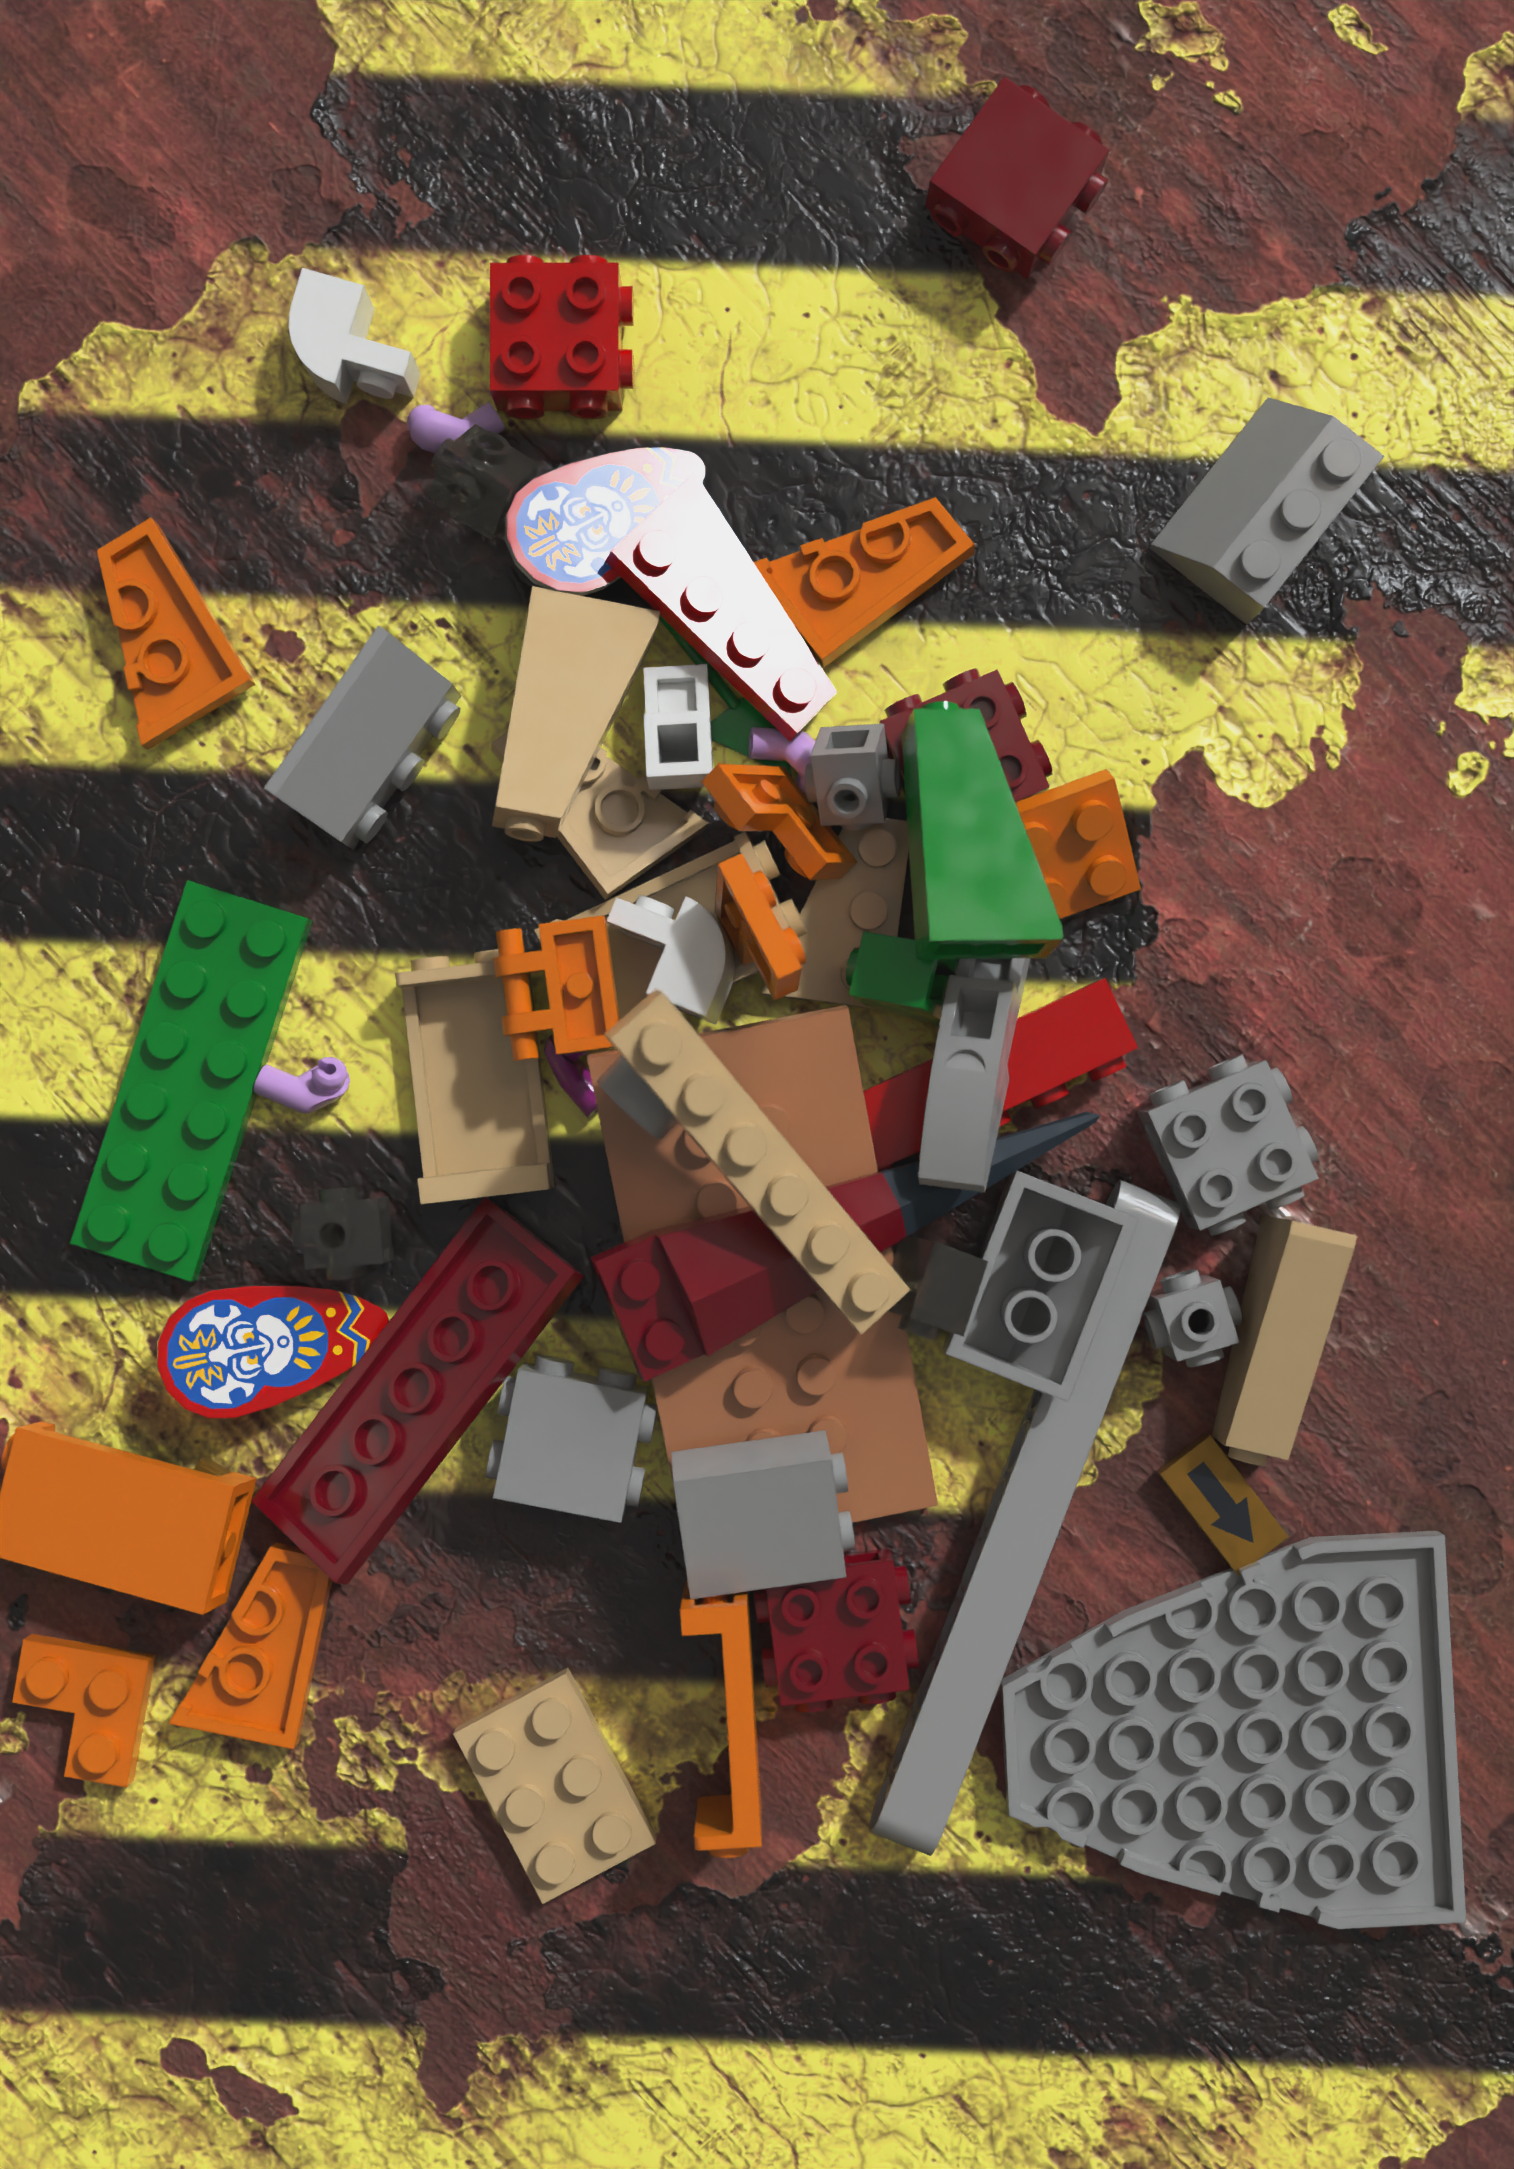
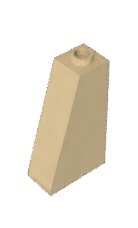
(567, 693)
(1282, 1334)

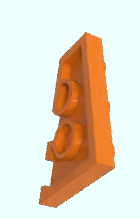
(861, 579)
(168, 635)
(266, 1656)

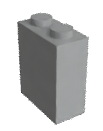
(761, 1514)

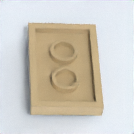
(555, 1785)

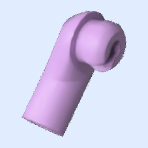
(431, 427)
(772, 745)
(307, 1091)

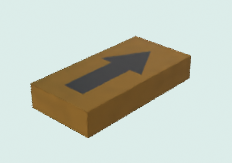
(1222, 1503)

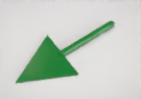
(734, 724)

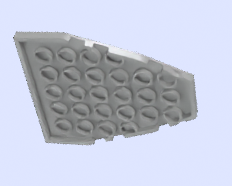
(1262, 1734)

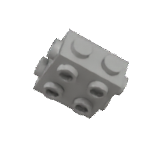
(1229, 1144)
(571, 1439)

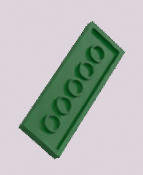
(191, 1081)

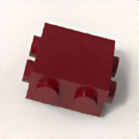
(1018, 179)
(1002, 708)
(840, 1635)

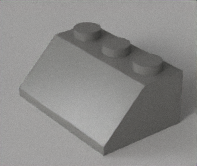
(1265, 504)
(366, 740)
(1043, 1284)

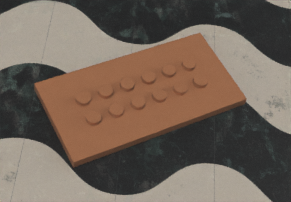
(807, 1363)

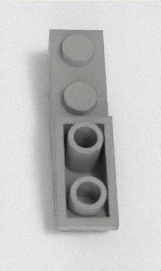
(970, 1072)

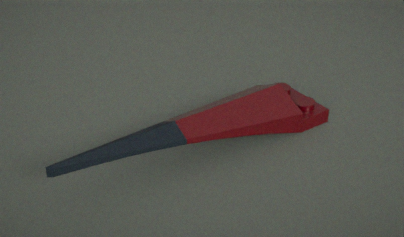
(725, 1274)

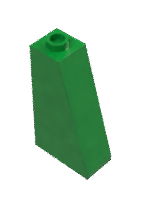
(968, 849)

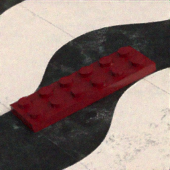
(416, 1390)

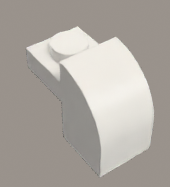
(329, 335)
(677, 726)
(696, 953)

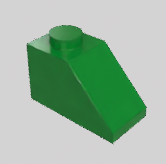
(890, 979)

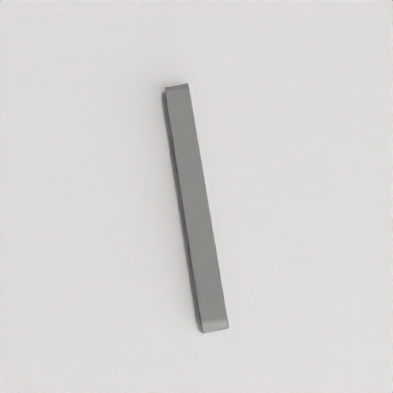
(1014, 1552)

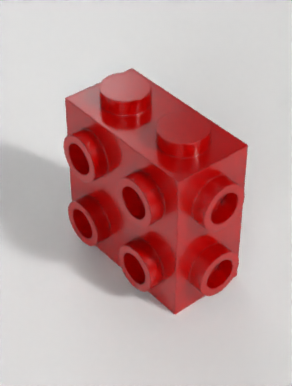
(559, 337)

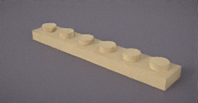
(756, 1160)

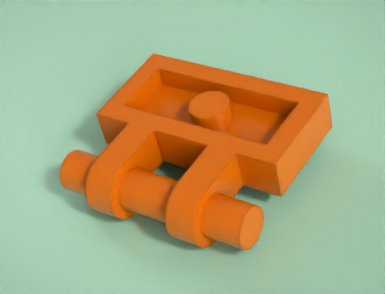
(577, 981)

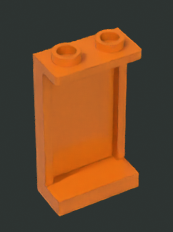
(121, 1518)
(734, 1821)

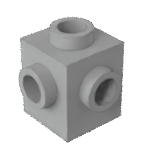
(852, 776)
(1171, 1309)

